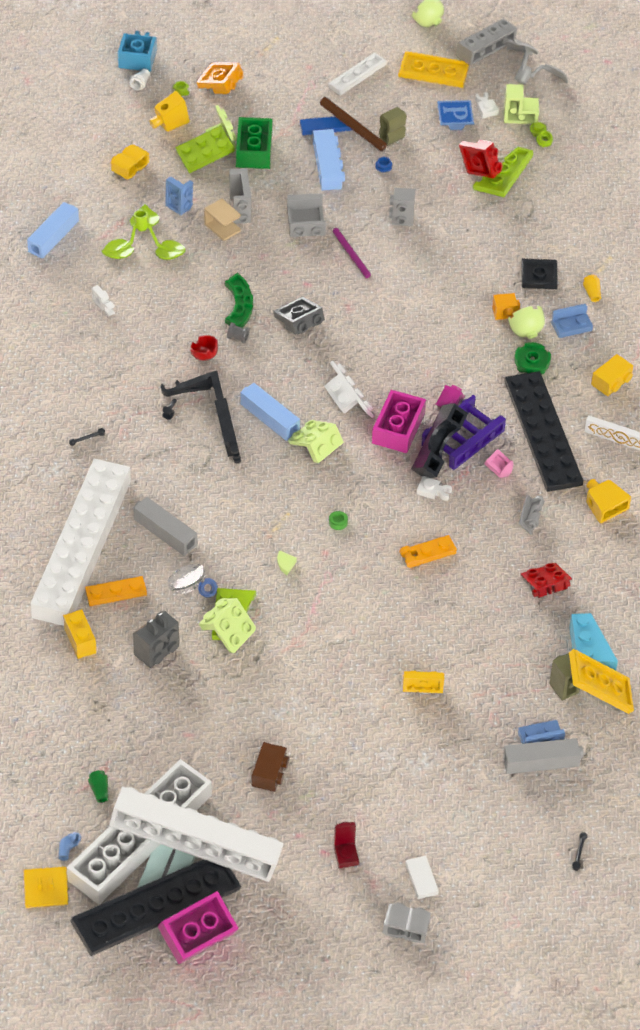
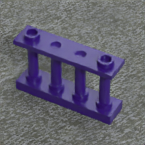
(481, 436)

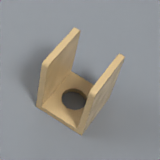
(220, 218)

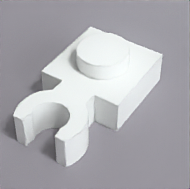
(486, 107)
(101, 299)
(431, 488)

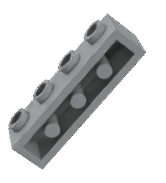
(486, 41)

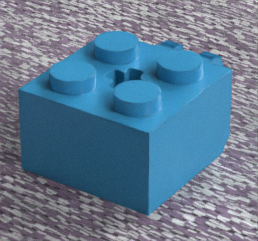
(137, 51)

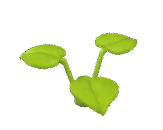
(142, 220)

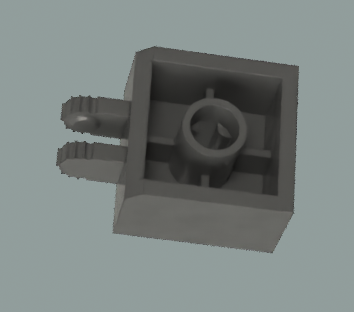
(156, 639)

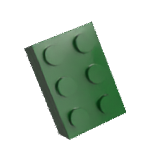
(254, 142)

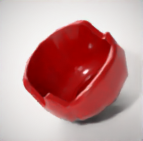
(204, 348)

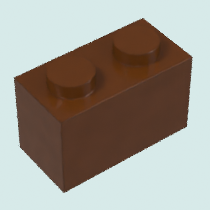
(269, 767)

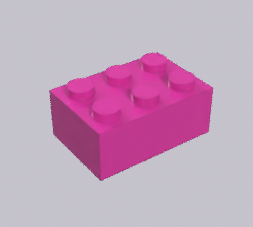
(398, 421)
(198, 927)

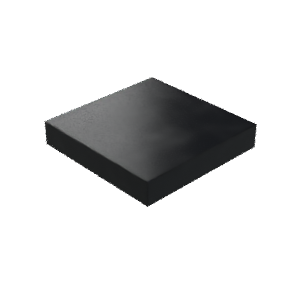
(539, 274)

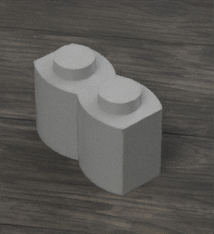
(406, 922)

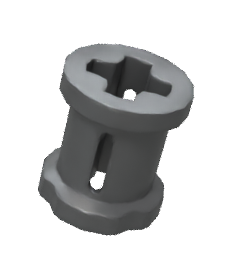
(238, 333)

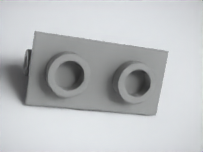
(530, 513)

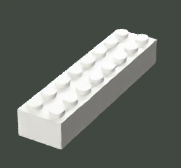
(196, 833)
(120, 853)

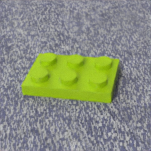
(205, 149)

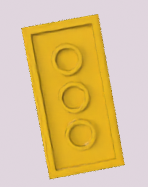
(433, 69)
(601, 681)

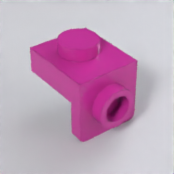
(450, 396)

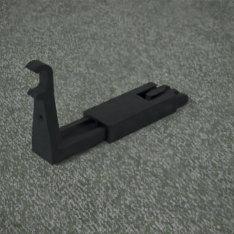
(203, 383)

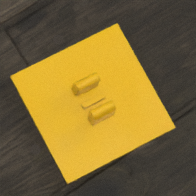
(45, 887)

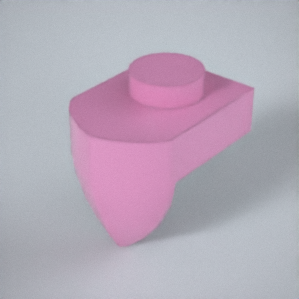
(499, 464)

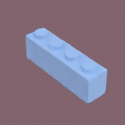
(327, 159)

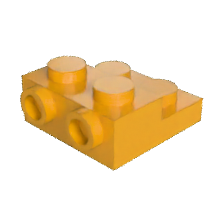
(221, 77)

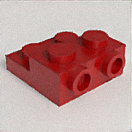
(481, 158)

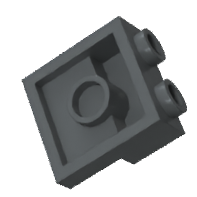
(300, 315)

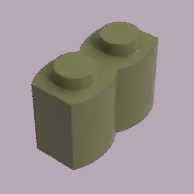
(392, 125)

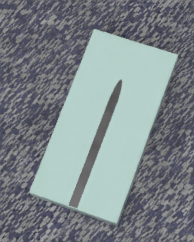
(163, 862)

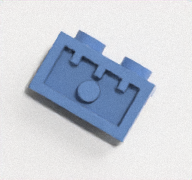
(178, 195)
(571, 321)
(541, 732)

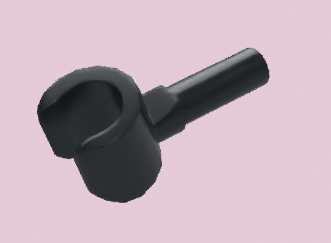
(168, 412)

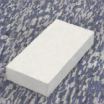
(422, 877)

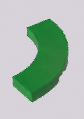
(243, 301)

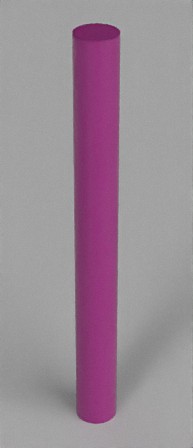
(351, 253)

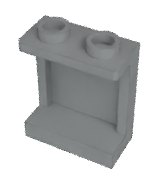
(241, 194)
(305, 215)

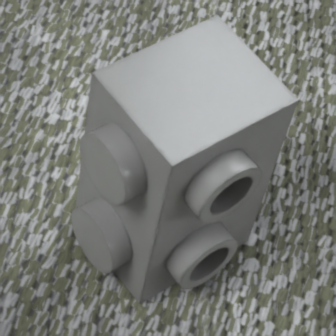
(403, 206)

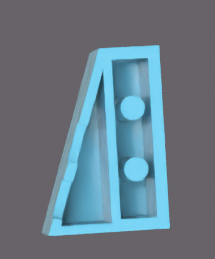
(589, 640)

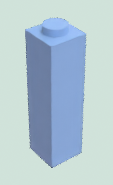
(53, 230)
(269, 411)

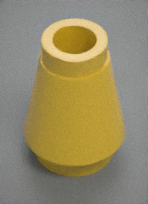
(592, 287)

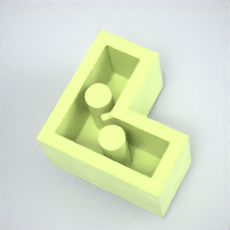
(519, 109)

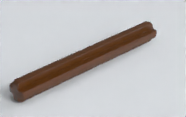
(353, 124)

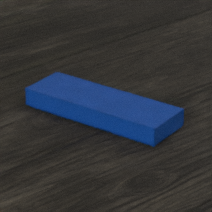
(325, 123)

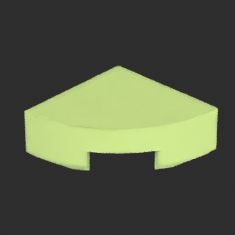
(286, 562)

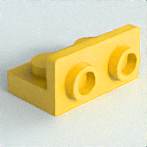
(423, 682)

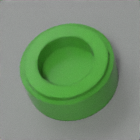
(338, 520)

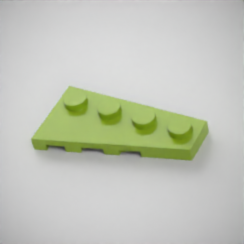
(512, 168)

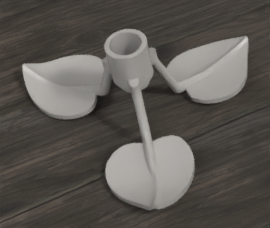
(524, 71)

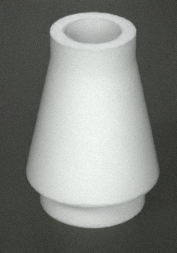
(139, 80)

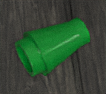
(99, 784)

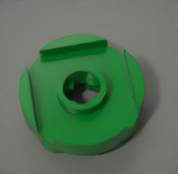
(523, 358)

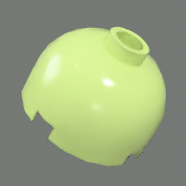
(429, 13)
(527, 322)

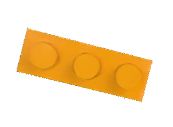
(115, 591)

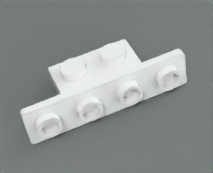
(344, 392)

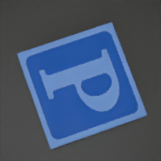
(455, 114)

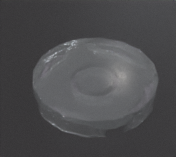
(186, 578)

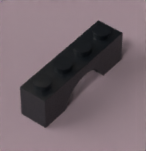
(445, 425)

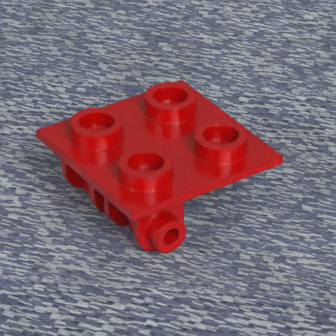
(547, 579)

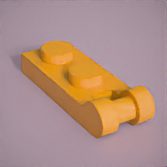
(428, 551)

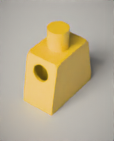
(170, 113)
(606, 499)

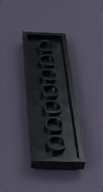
(543, 431)
(151, 904)

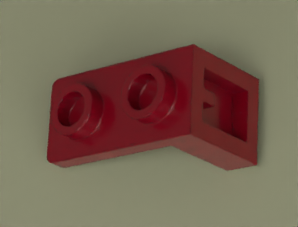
(344, 845)

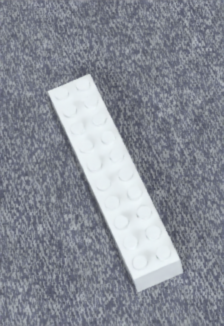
(81, 541)

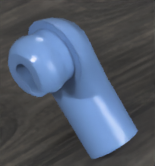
(68, 843)

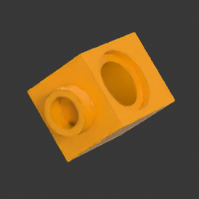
(505, 305)

